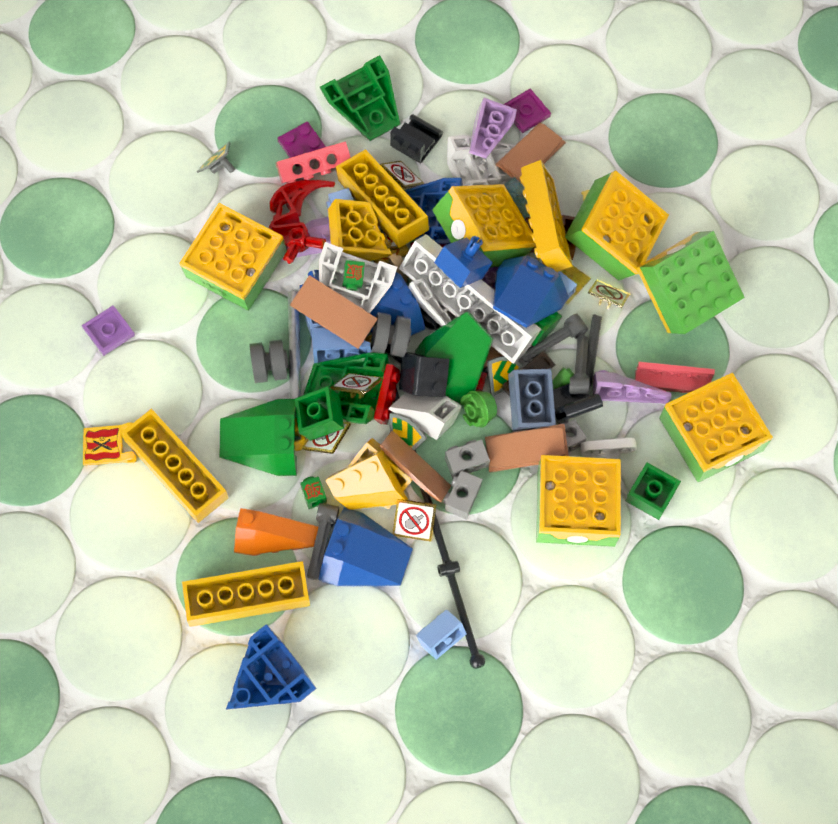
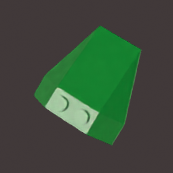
(365, 99)
(467, 348)
(331, 371)
(262, 437)

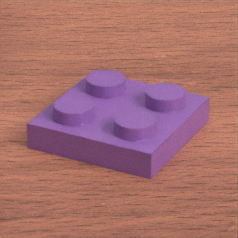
(108, 330)

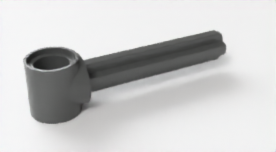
(572, 328)
(580, 381)
(326, 516)

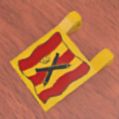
(105, 445)

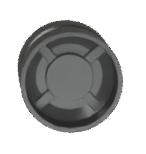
(396, 335)
(273, 361)

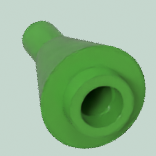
(562, 378)

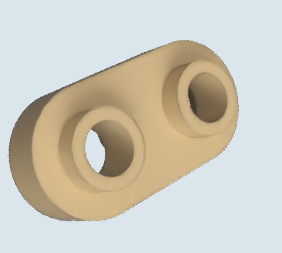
(397, 261)

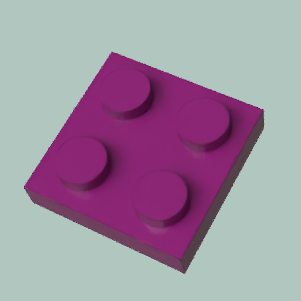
(529, 110)
(300, 141)

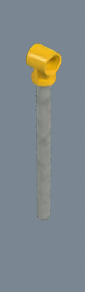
(294, 360)

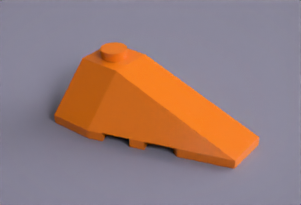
(267, 533)

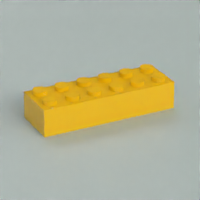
(391, 204)
(545, 216)
(175, 465)
(245, 594)

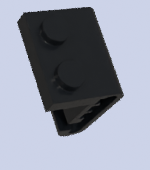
(415, 138)
(423, 375)
(573, 405)

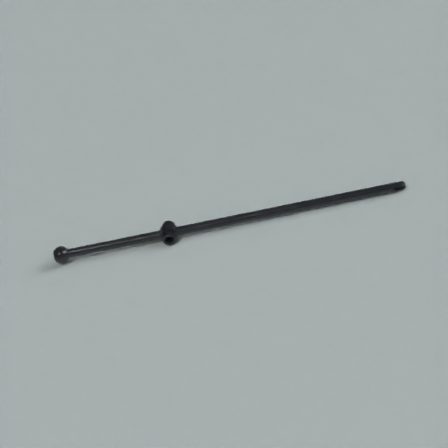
(449, 569)

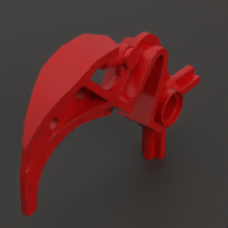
(289, 225)

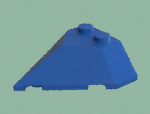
(401, 302)
(269, 674)

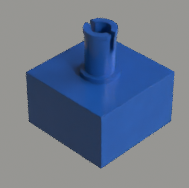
(463, 261)

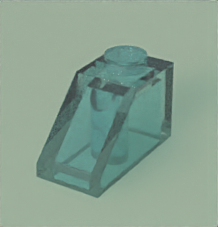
(515, 190)

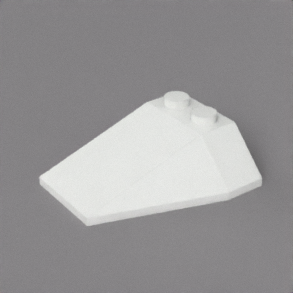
(473, 168)
(375, 282)
(429, 303)

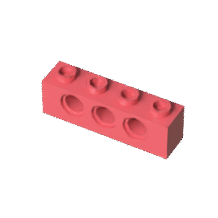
(285, 166)

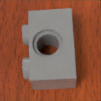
(473, 448)
(462, 505)

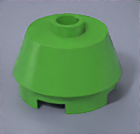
(479, 408)

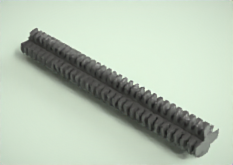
(592, 345)

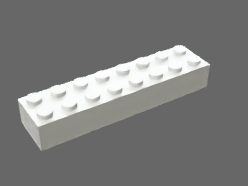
(508, 336)

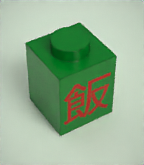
(353, 275)
(313, 492)

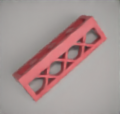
(673, 377)

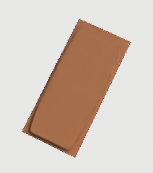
(537, 145)
(333, 312)
(525, 447)
(415, 466)

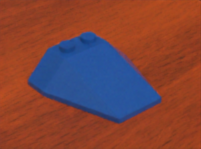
(427, 197)
(528, 290)
(363, 553)

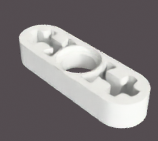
(609, 446)

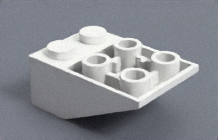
(430, 413)

